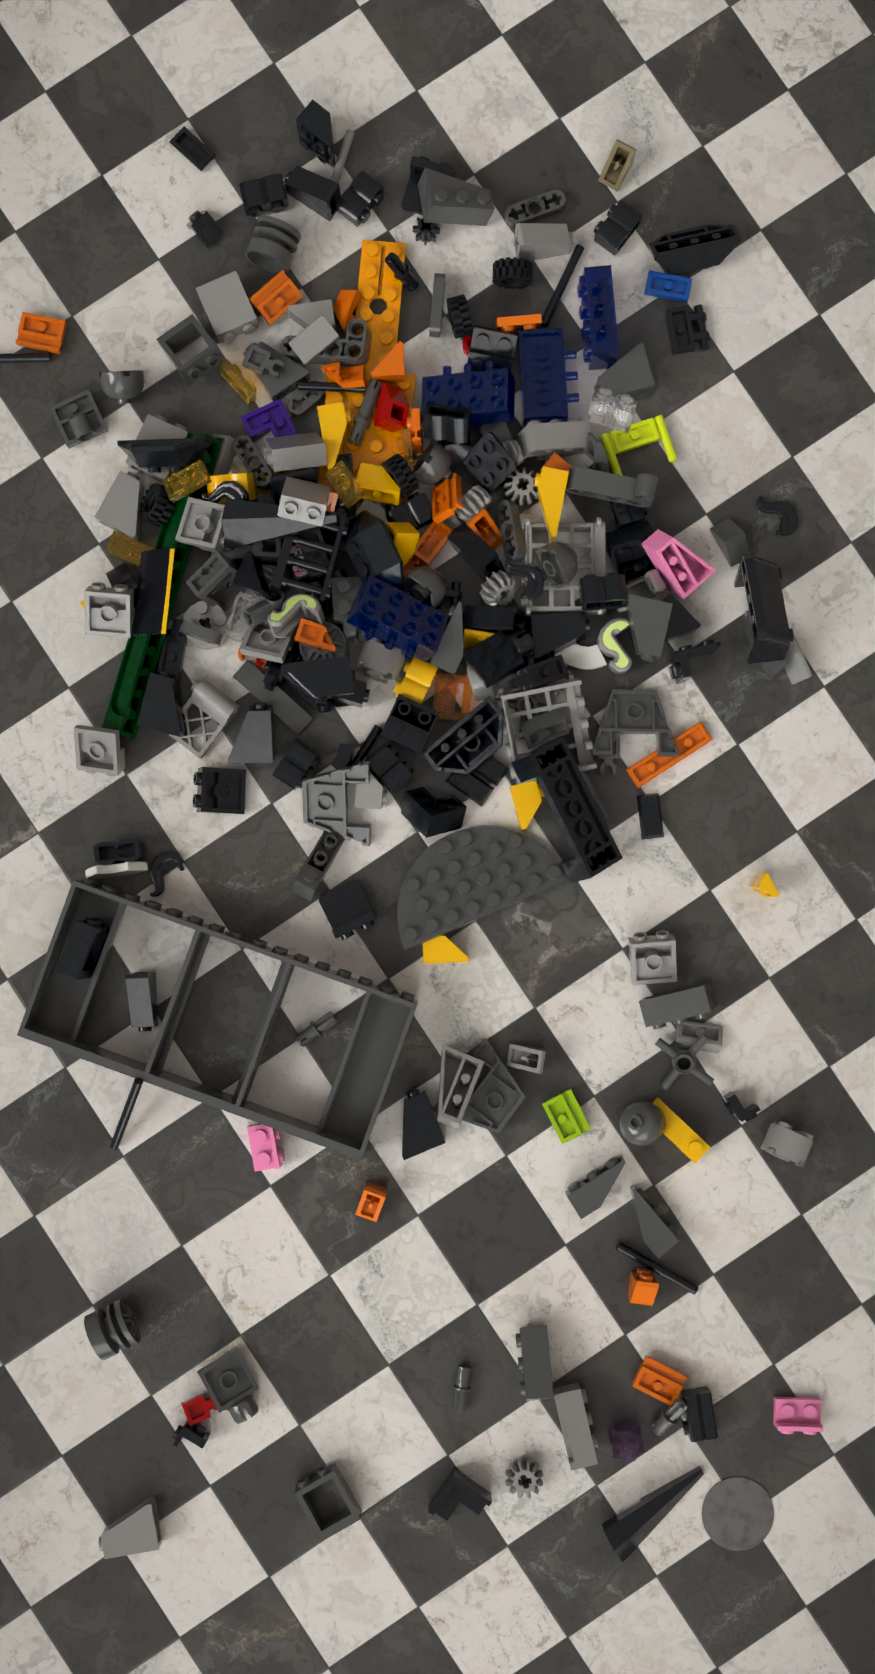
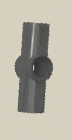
(260, 611)

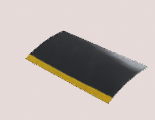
(153, 592)

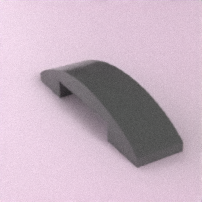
(282, 704)

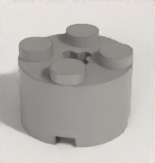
(205, 613)
(380, 662)
(787, 1144)

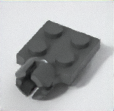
(342, 598)
(230, 1385)

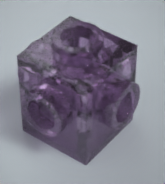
(626, 1442)

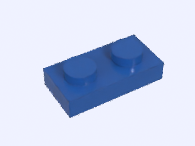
(668, 286)

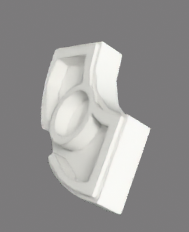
(583, 657)
(115, 870)

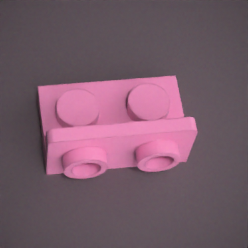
(265, 1147)
(797, 1414)

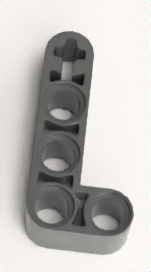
(346, 347)
(612, 487)

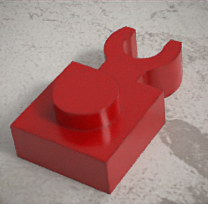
(198, 1409)

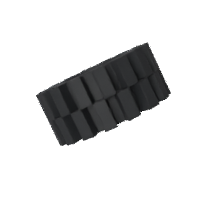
(512, 273)
(459, 316)
(401, 474)
(156, 505)

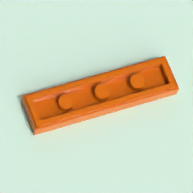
(653, 766)

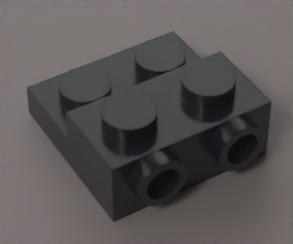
(492, 345)
(220, 790)

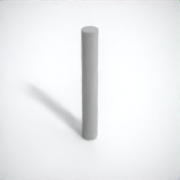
(342, 156)

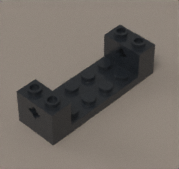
(572, 807)

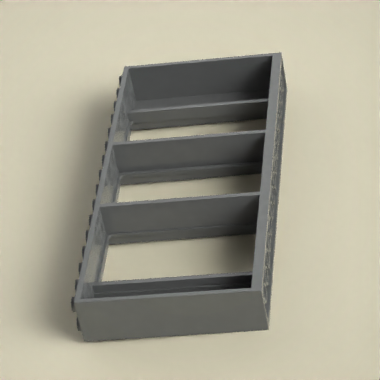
(62, 1003)

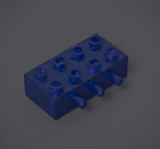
(598, 317)
(544, 375)
(484, 392)
(397, 619)

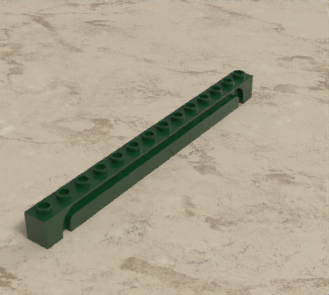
(144, 650)

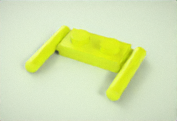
(638, 435)

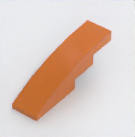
(428, 547)

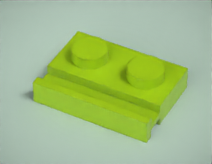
(566, 1116)

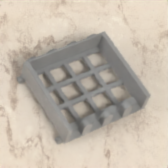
(597, 565)
(578, 720)

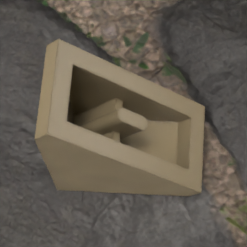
(617, 165)

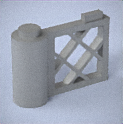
(213, 703)

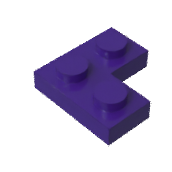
(267, 418)

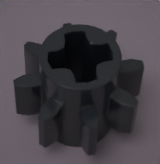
(425, 235)

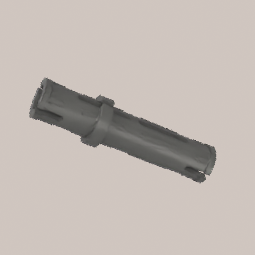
(362, 422)

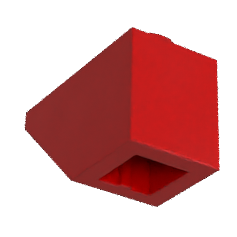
(391, 408)

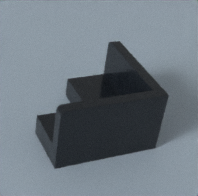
(430, 814)
(455, 1490)

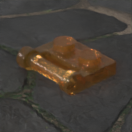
(445, 696)

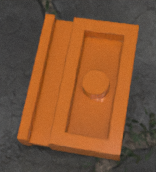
(275, 297)
(517, 322)
(41, 333)
(415, 425)
(446, 498)
(659, 1380)

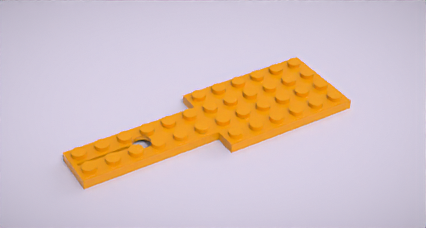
(377, 443)

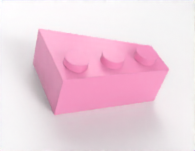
(677, 565)

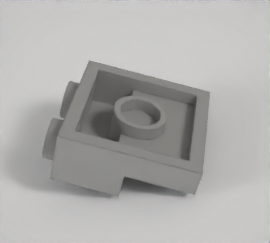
(202, 525)
(109, 610)
(262, 644)
(98, 750)
(652, 958)

